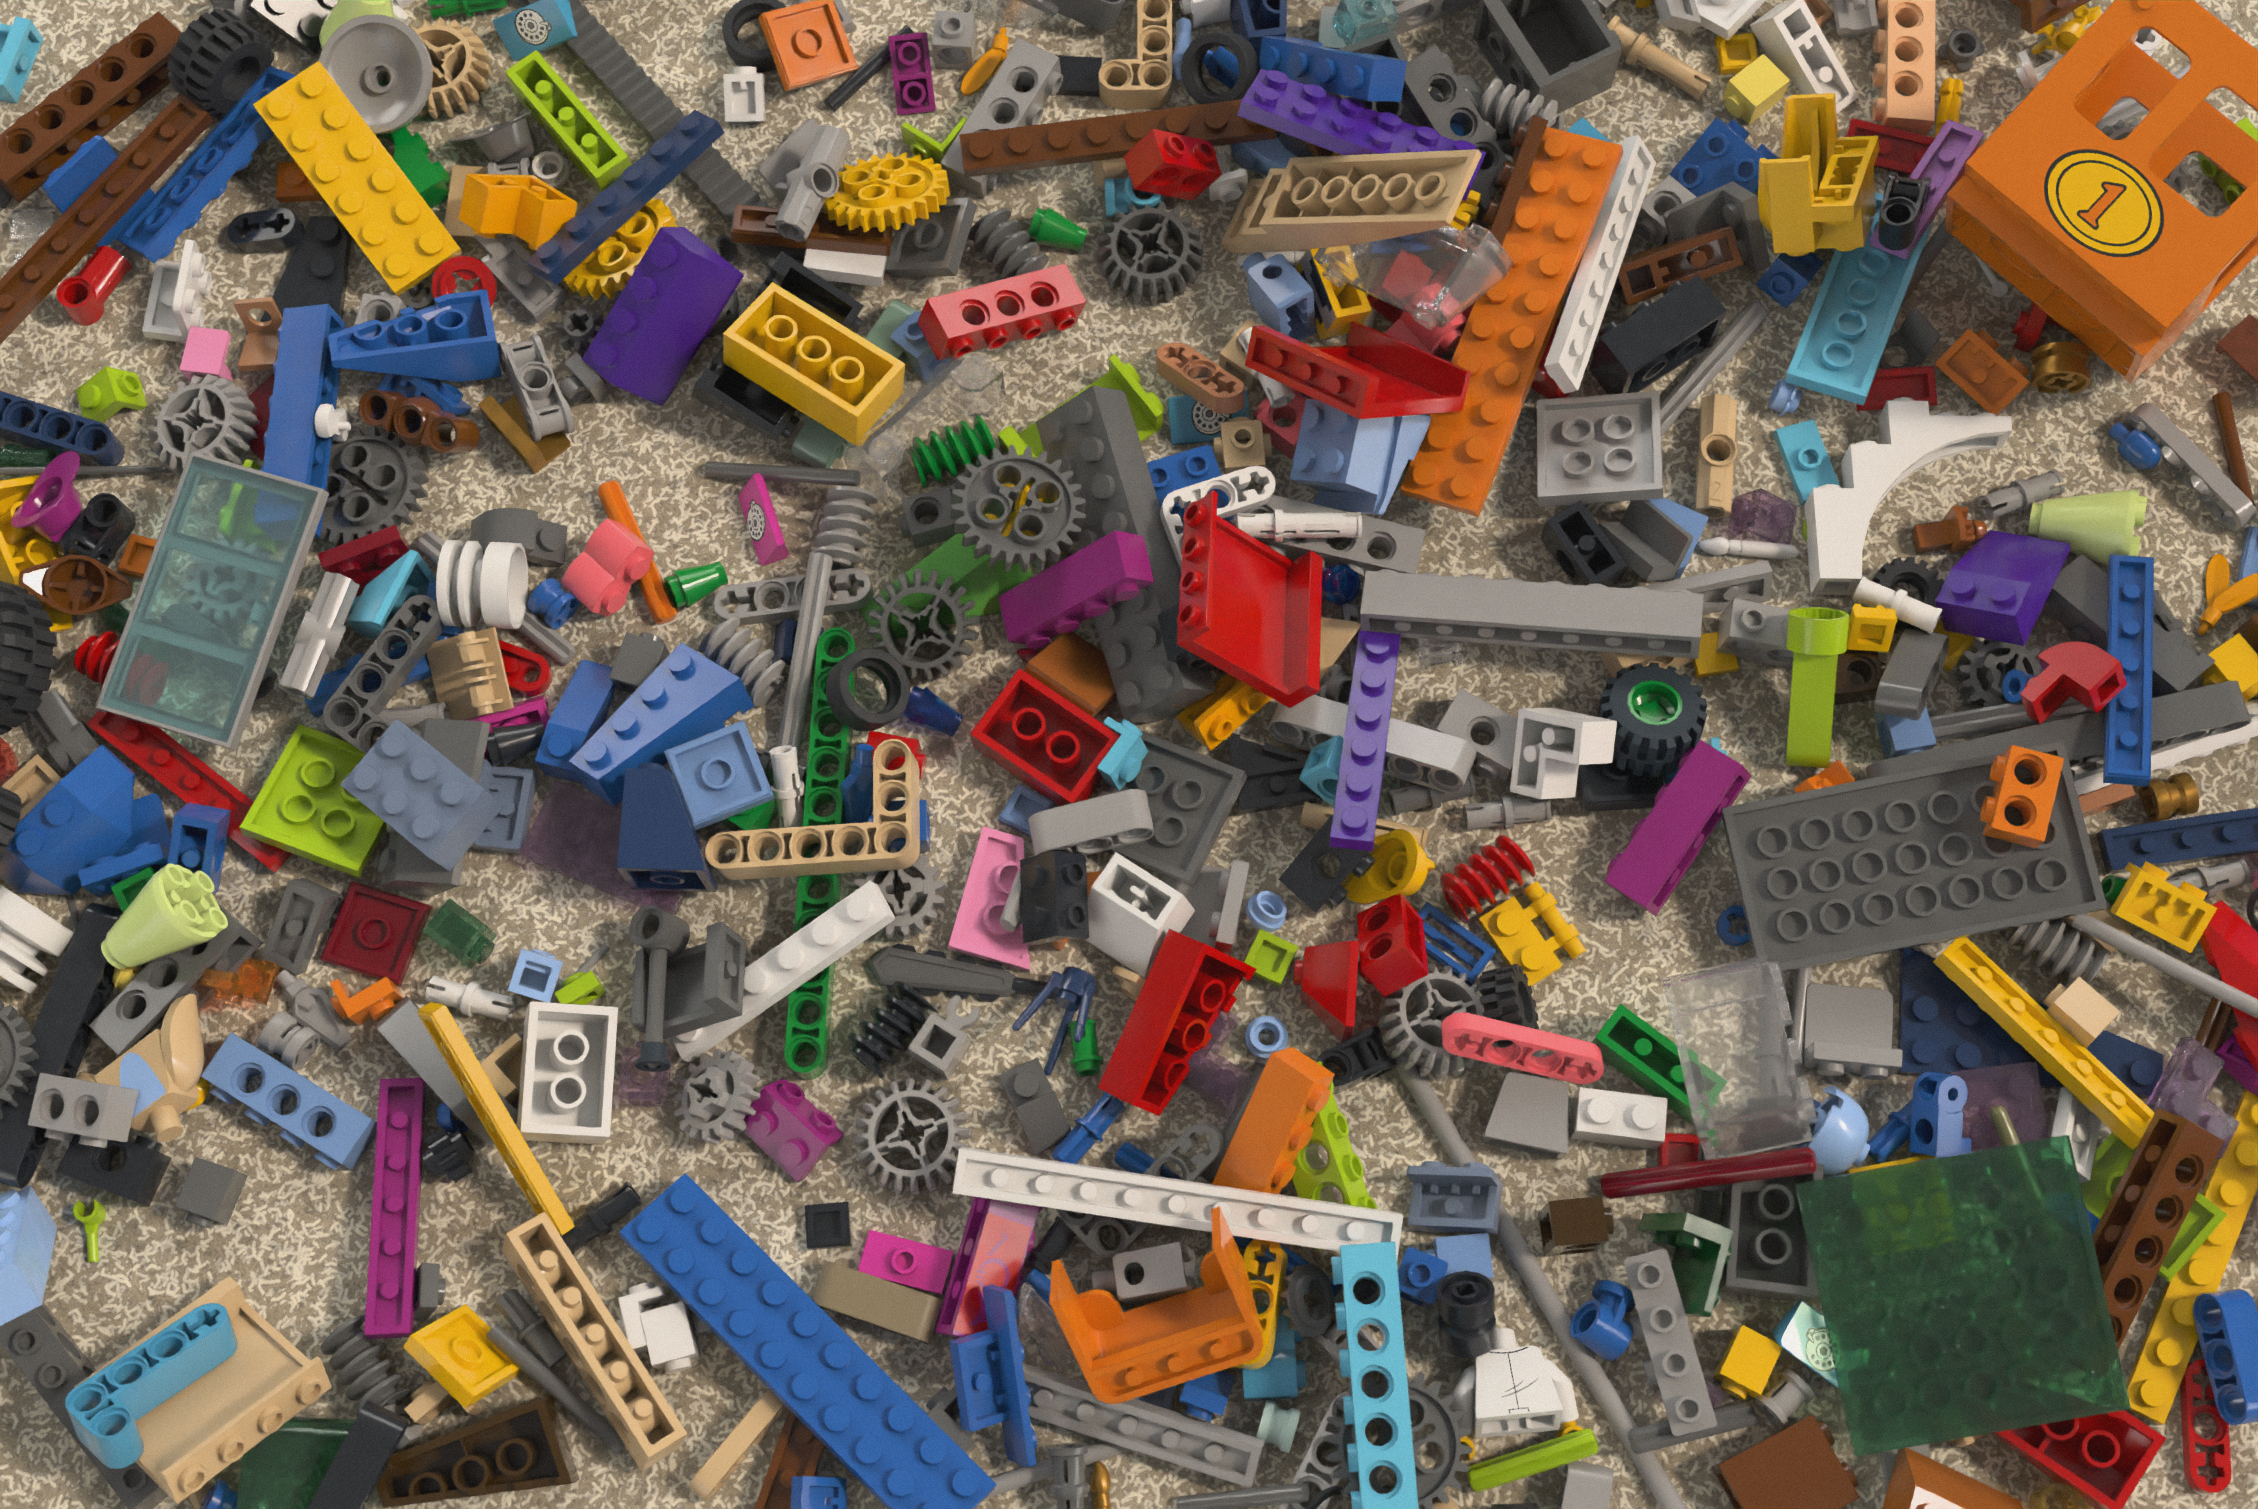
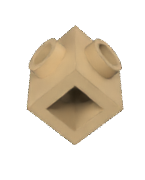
(1242, 445)

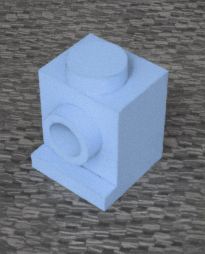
(535, 974)

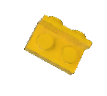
(2163, 908)

